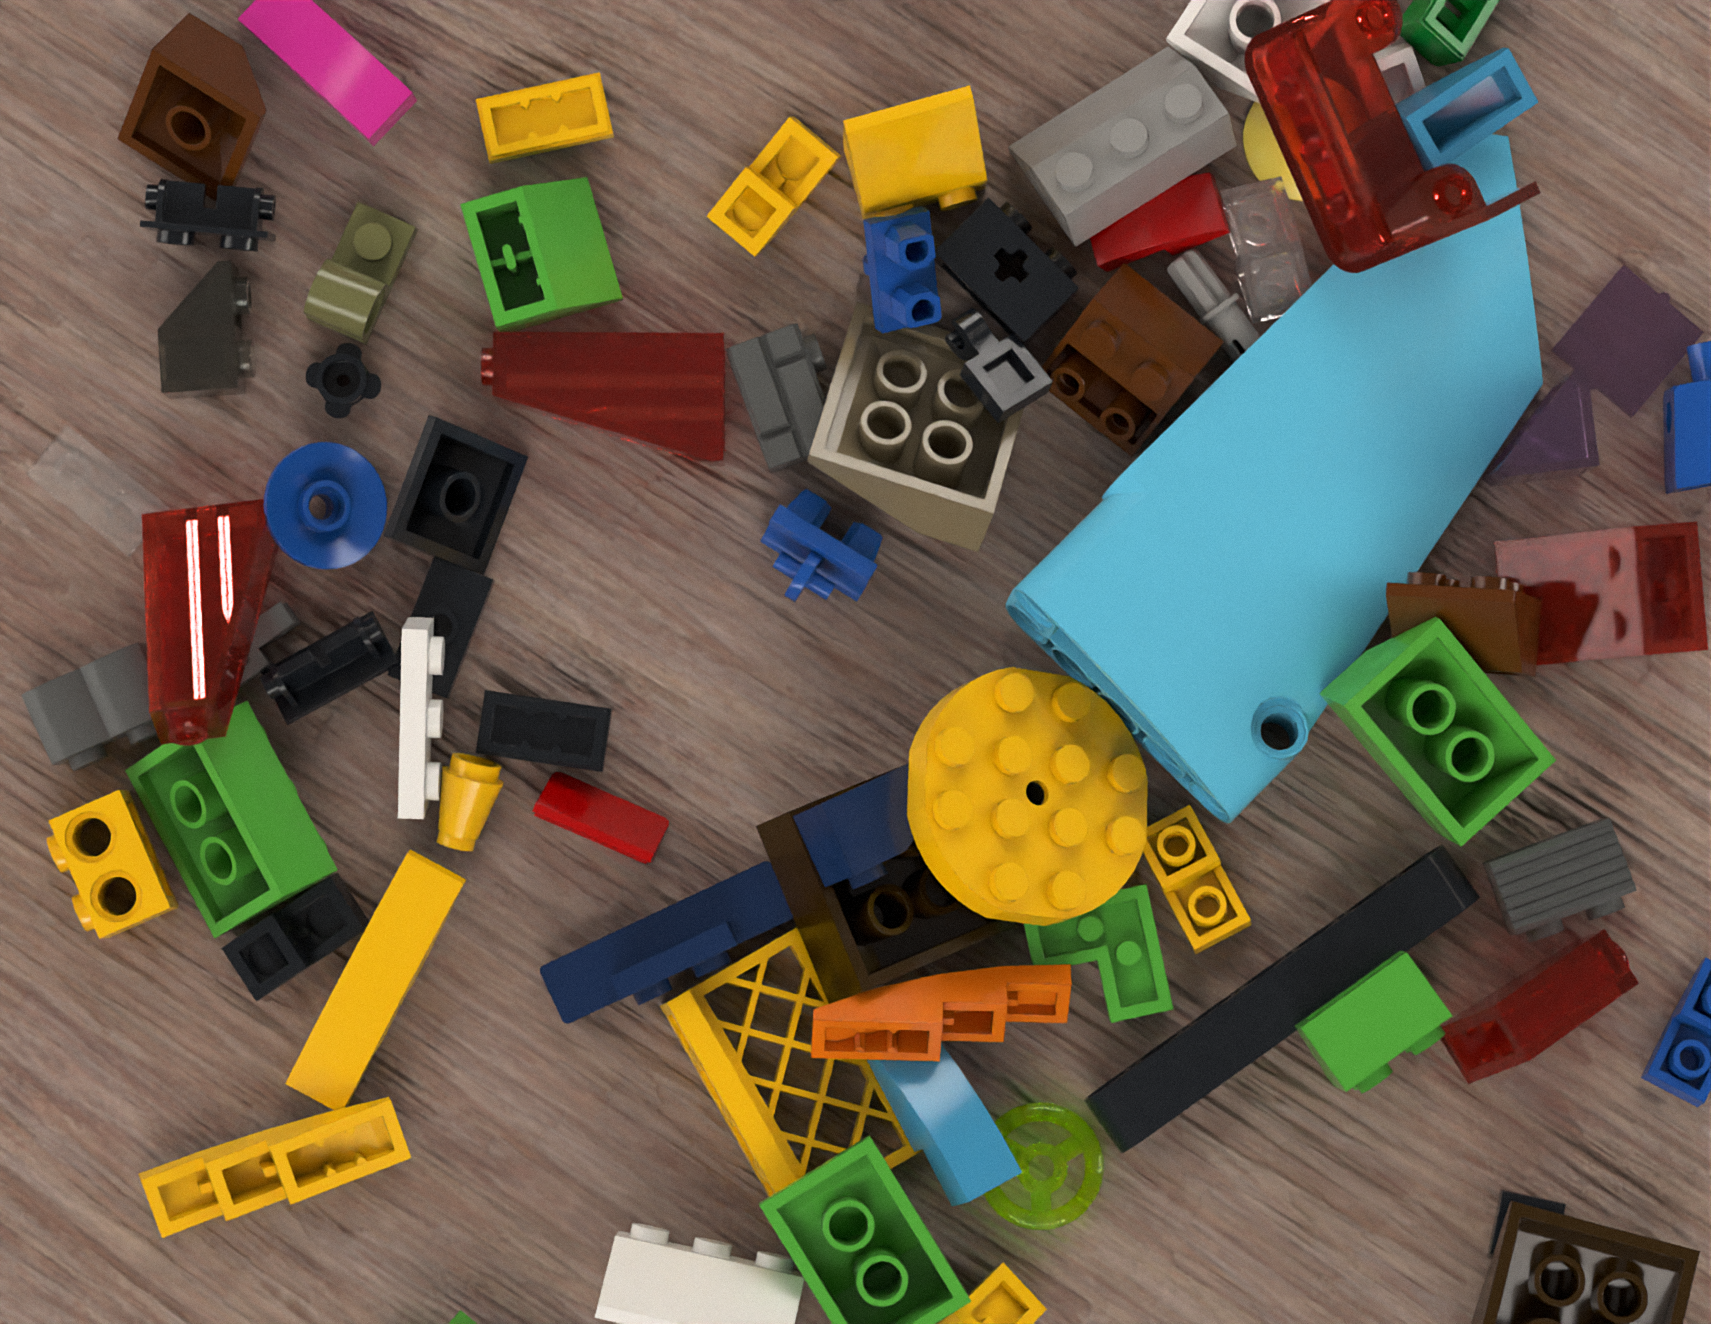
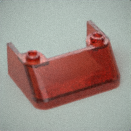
(1349, 139)

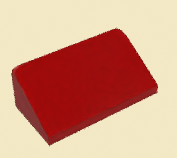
(601, 817)

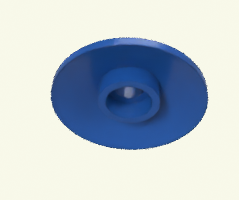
(352, 499)

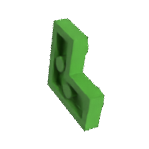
(1123, 943)

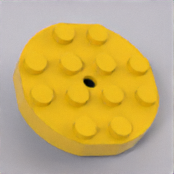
(1027, 796)

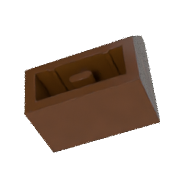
(1128, 359)
(1488, 618)

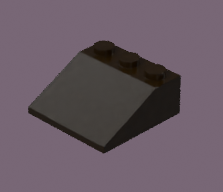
(872, 930)
(1582, 1273)

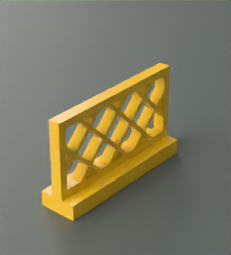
(735, 1089)

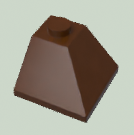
(196, 106)

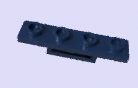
(665, 943)

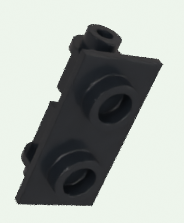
(183, 214)
(329, 668)

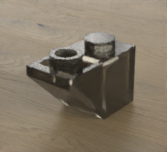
(204, 341)

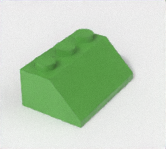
(1438, 728)
(232, 822)

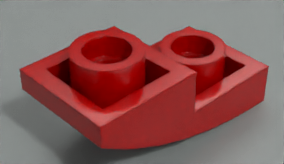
(1172, 221)

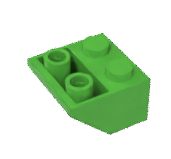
(541, 253)
(1374, 1023)

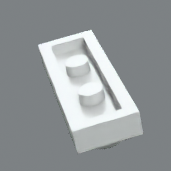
(419, 717)

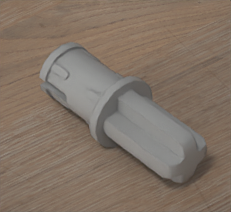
(1213, 303)

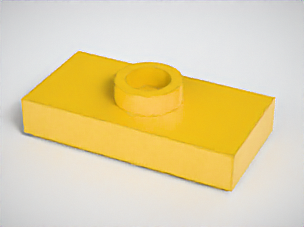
(544, 118)

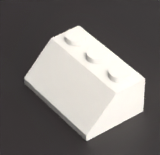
(694, 1285)

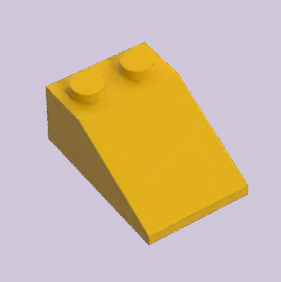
(916, 155)

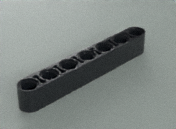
(1279, 998)

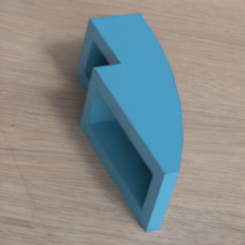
(1465, 107)
(947, 1123)

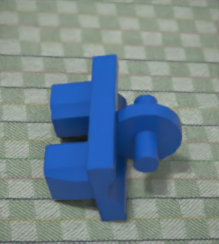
(902, 270)
(816, 558)

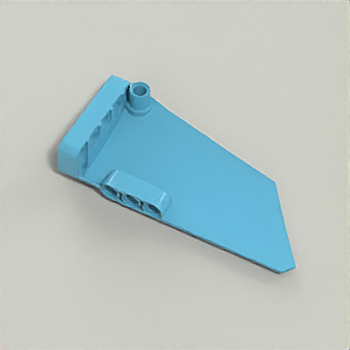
(1283, 501)

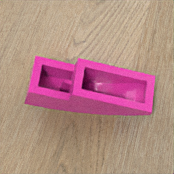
(331, 64)

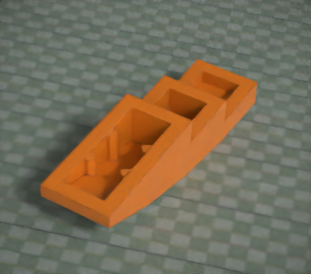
(915, 1015)

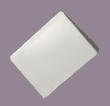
(1218, 31)

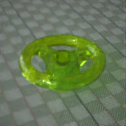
(1081, 1141)

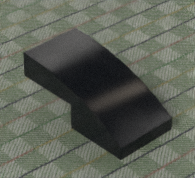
(296, 937)

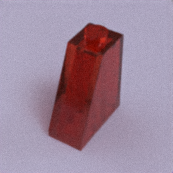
(1538, 1007)

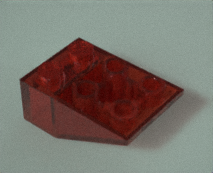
(1612, 591)

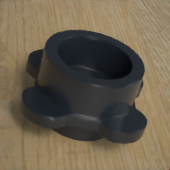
(325, 378)

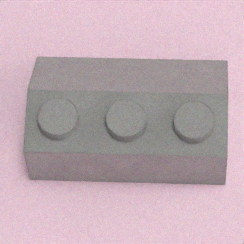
(1125, 144)

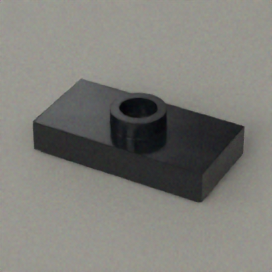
(456, 603)
(544, 731)

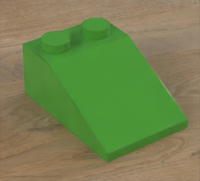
(864, 1243)

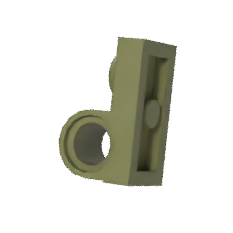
(360, 275)

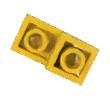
(1193, 880)

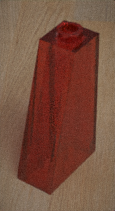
(623, 384)
(201, 612)

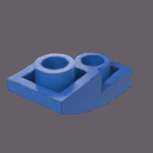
(1684, 1049)

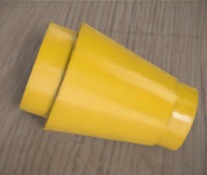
(466, 799)

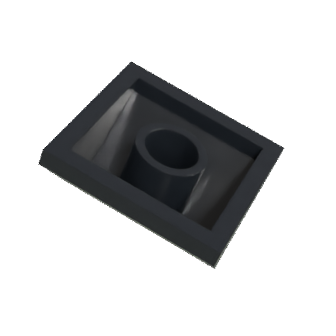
(455, 495)

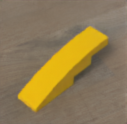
(375, 981)
(275, 1165)

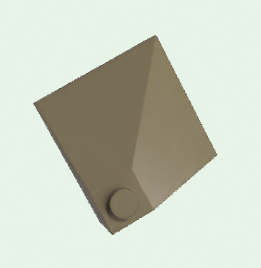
(913, 432)

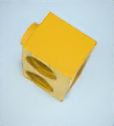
(127, 856)

